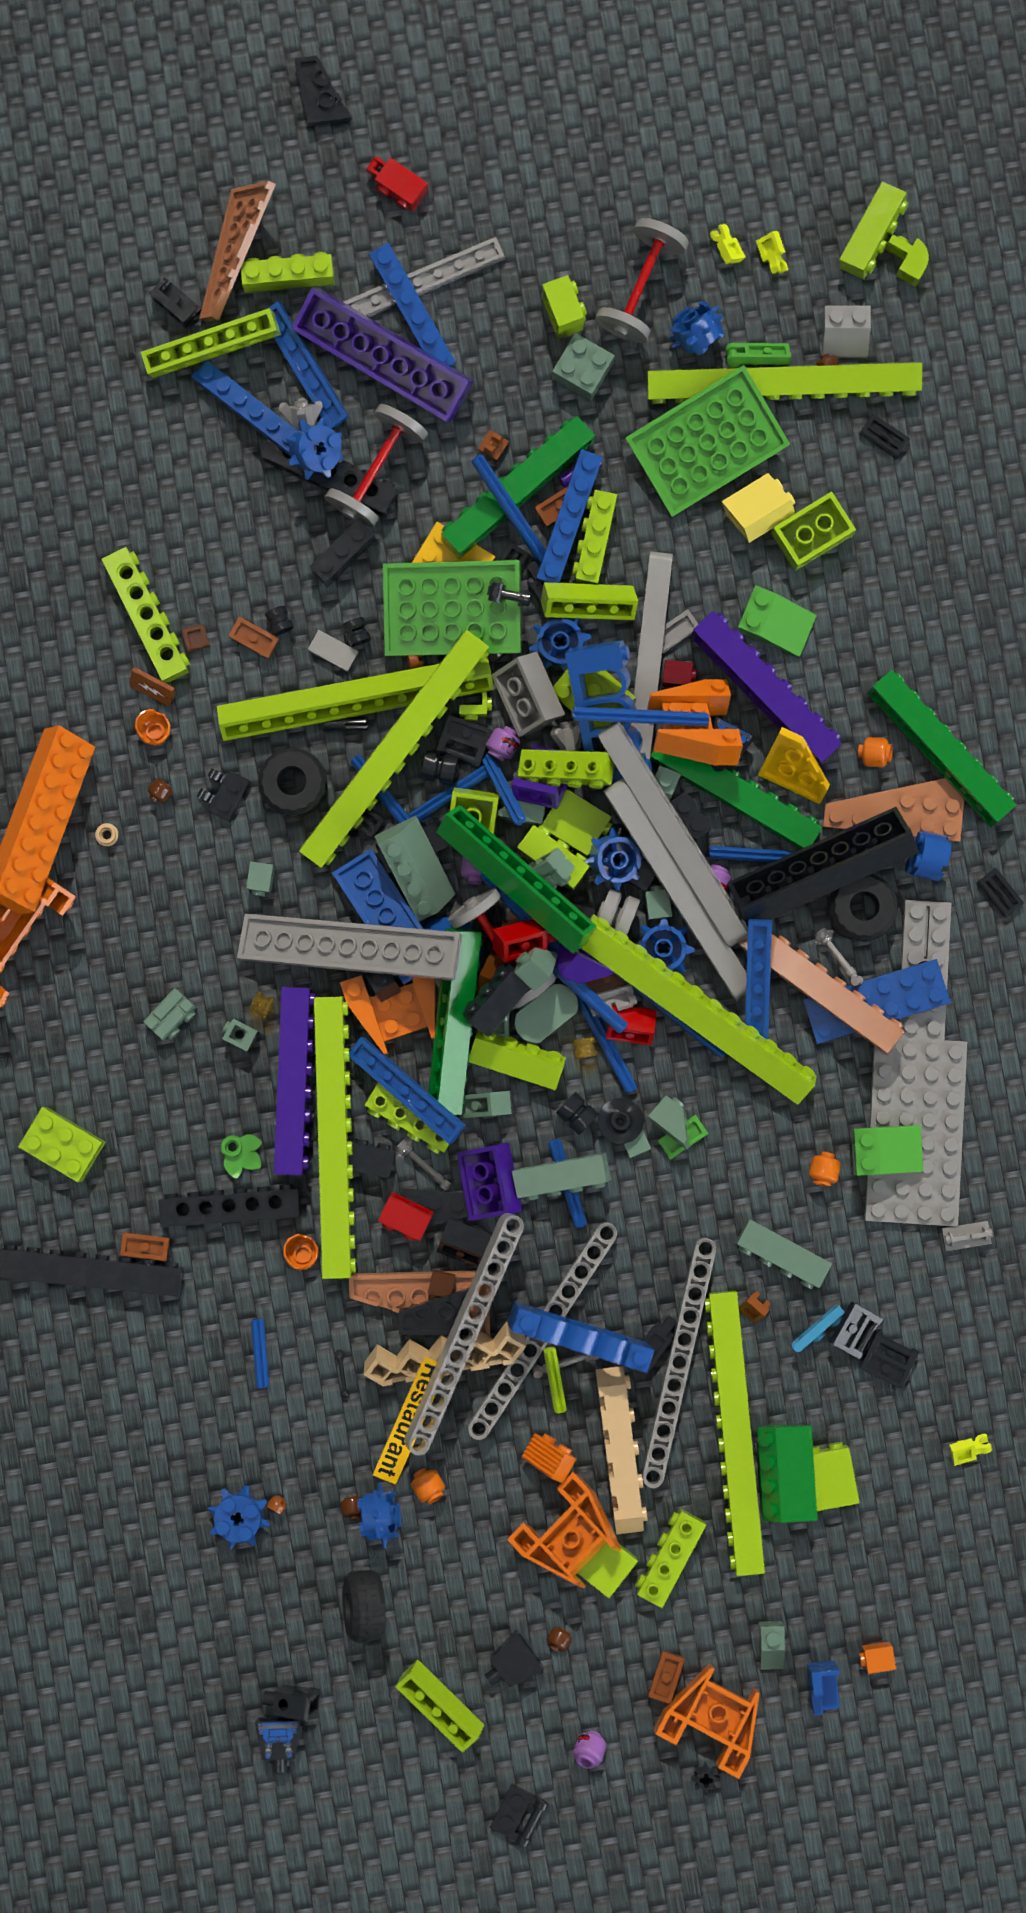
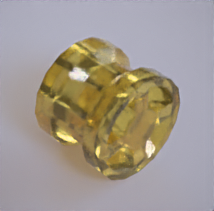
(261, 1005)
(584, 1047)

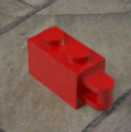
(397, 183)
(520, 937)

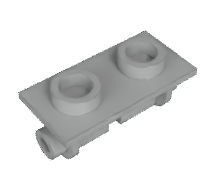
(620, 996)
(967, 1236)

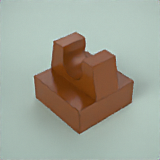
(493, 445)
(754, 1308)

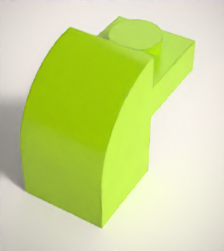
(914, 258)

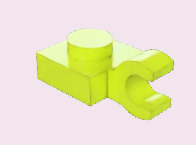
(728, 246)
(770, 249)
(966, 1450)

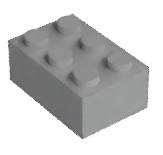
(527, 694)

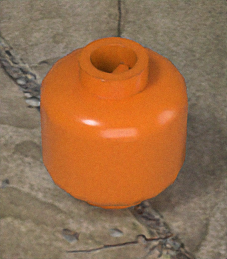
(875, 752)
(824, 1169)
(428, 1486)

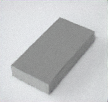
(678, 630)
(333, 651)

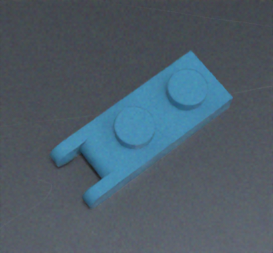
(816, 1330)

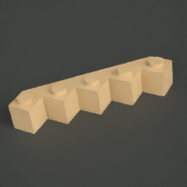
(387, 1368)
(620, 1450)

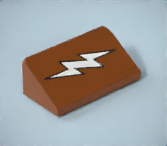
(152, 686)

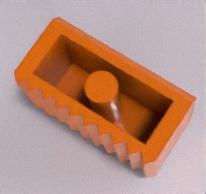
(548, 1457)

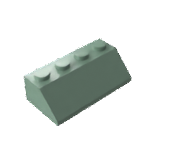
(416, 867)

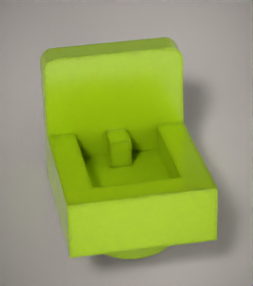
(472, 712)

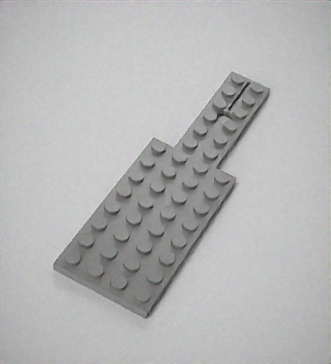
(924, 1087)

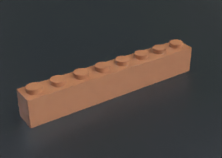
(832, 995)

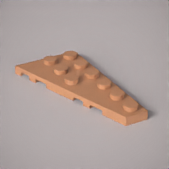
(239, 226)
(924, 806)
(406, 1289)

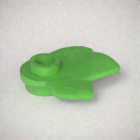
(244, 1156)

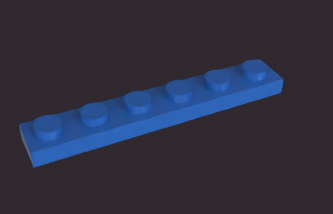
(410, 304)
(308, 369)
(244, 405)
(569, 517)
(758, 975)
(406, 1090)

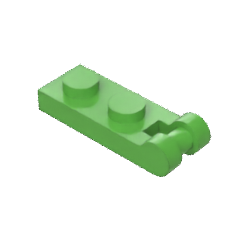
(758, 354)

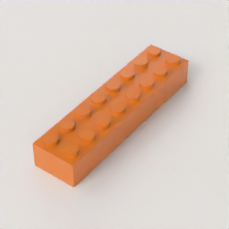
(41, 817)

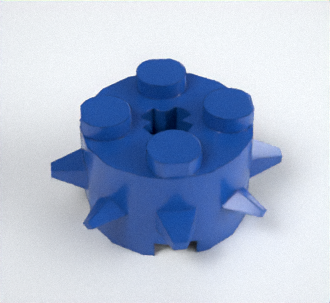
(697, 328)
(326, 453)
(555, 631)
(621, 869)
(673, 938)
(250, 1511)
(379, 1515)

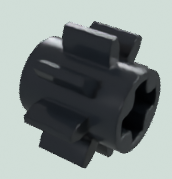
(710, 1781)

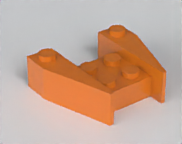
(697, 742)
(399, 1015)
(573, 1537)
(715, 1713)

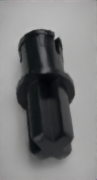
(347, 724)

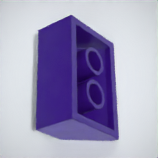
(488, 1181)

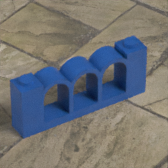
(597, 658)
(580, 1336)

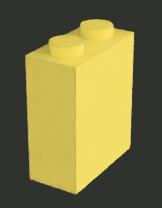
(759, 507)

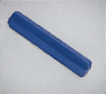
(260, 1353)

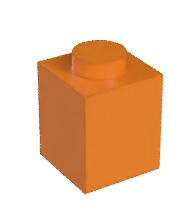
(877, 1657)

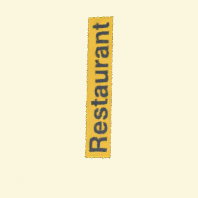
(395, 1451)

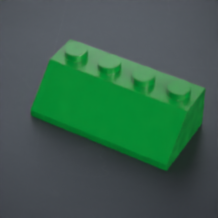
(787, 1473)

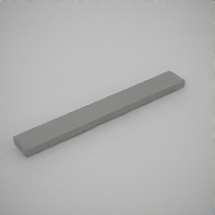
(432, 276)

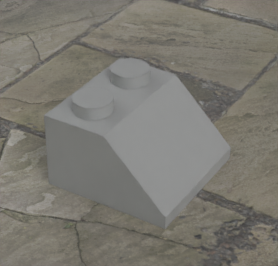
(846, 331)

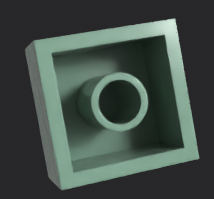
(583, 367)

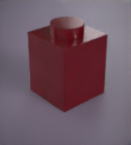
(678, 673)

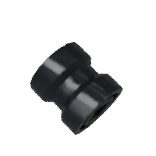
(279, 620)
(356, 631)

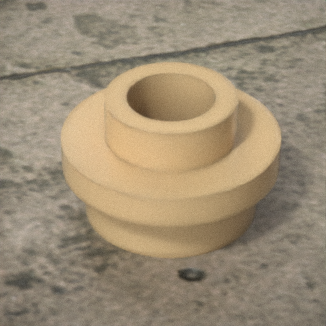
(100, 832)

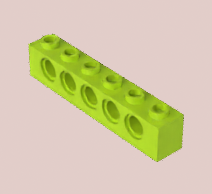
(210, 343)
(167, 669)

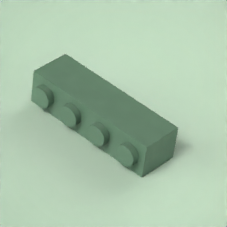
(561, 1175)
(783, 1253)

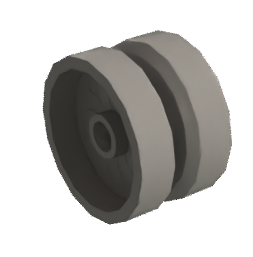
(618, 917)

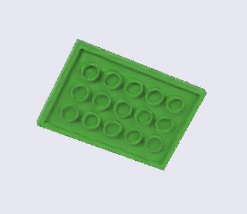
(707, 441)
(437, 601)

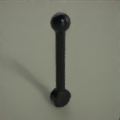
(339, 1355)

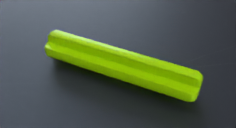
(555, 1380)

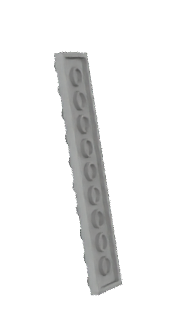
(350, 946)

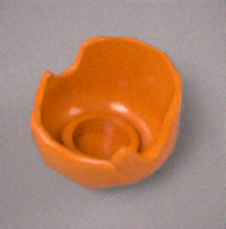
(152, 727)
(300, 1252)

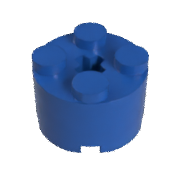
(932, 856)

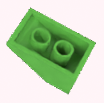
(776, 621)
(887, 1150)

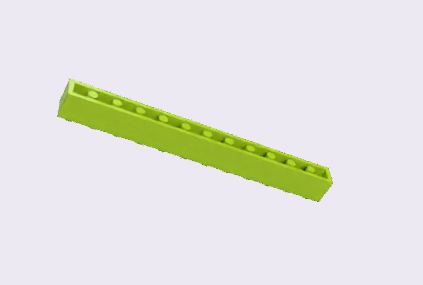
(794, 381)
(335, 701)
(394, 747)
(699, 1011)
(333, 1137)
(736, 1433)

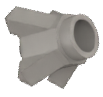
(300, 411)
(567, 735)

